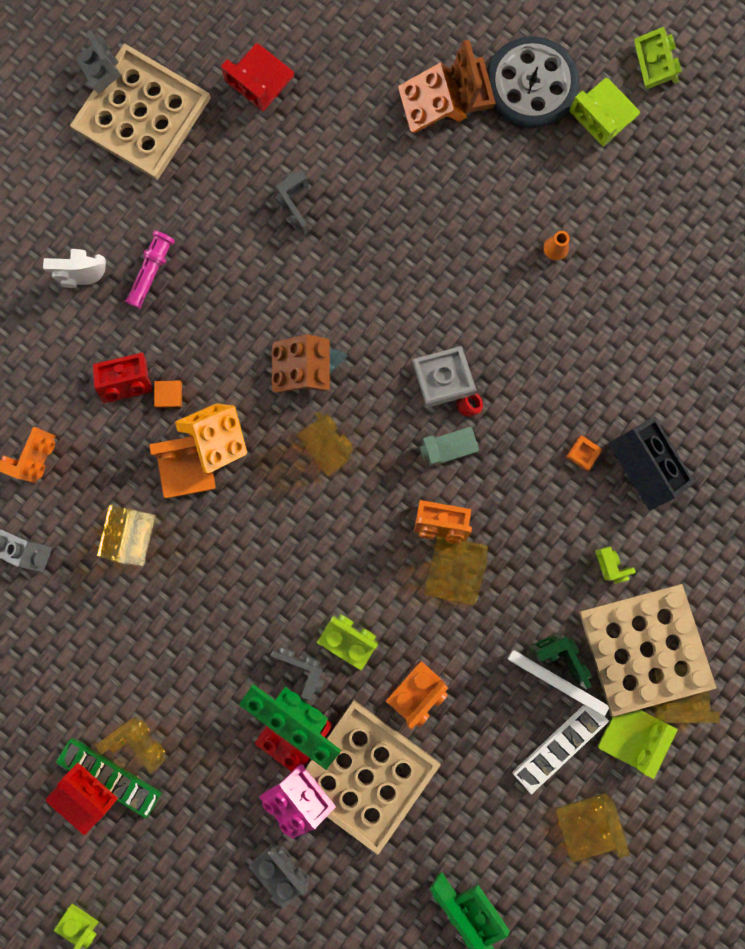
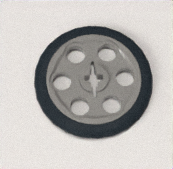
(542, 51)

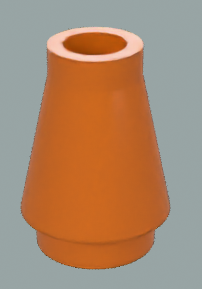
(557, 246)

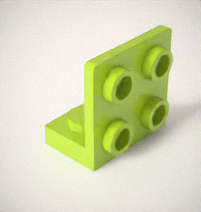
(604, 111)
(638, 740)

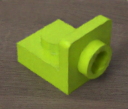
(609, 565)
(77, 927)

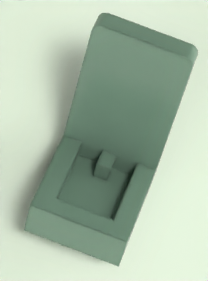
(448, 446)

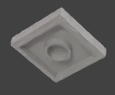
(444, 376)

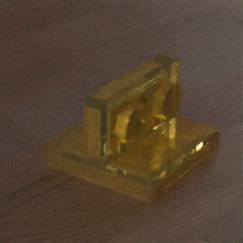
(126, 536)

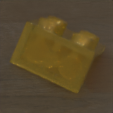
(325, 445)
(456, 571)
(686, 709)
(137, 736)
(591, 828)

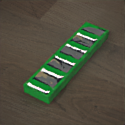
(124, 785)

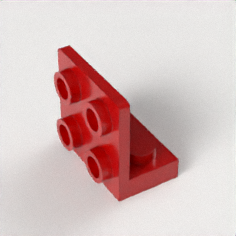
(258, 76)
(282, 750)
(81, 799)

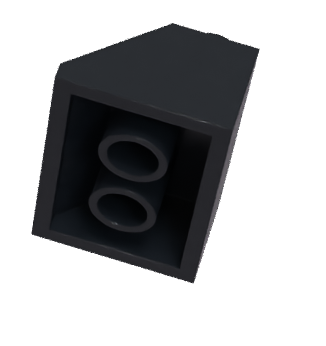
(651, 464)

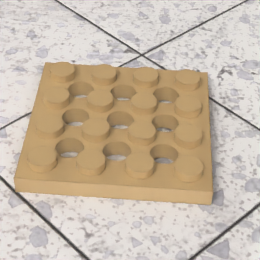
(123, 115)
(689, 651)
(407, 788)

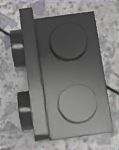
(98, 63)
(280, 875)

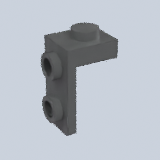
(290, 187)
(23, 552)
(314, 683)

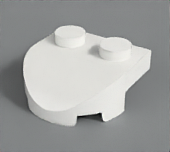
(76, 270)

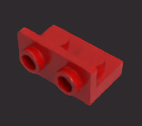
(122, 378)

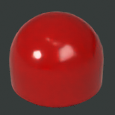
(466, 409)

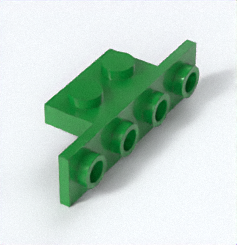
(293, 721)
(470, 914)

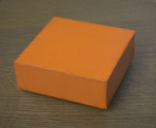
(168, 394)
(584, 453)

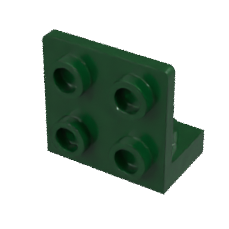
(557, 646)

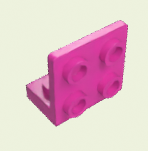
(297, 803)

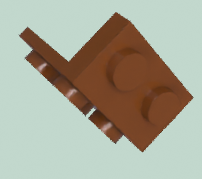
(472, 80)
(301, 364)

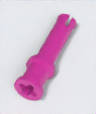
(153, 260)

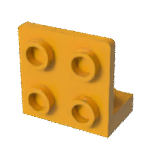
(215, 435)

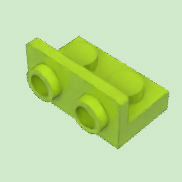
(656, 58)
(348, 641)

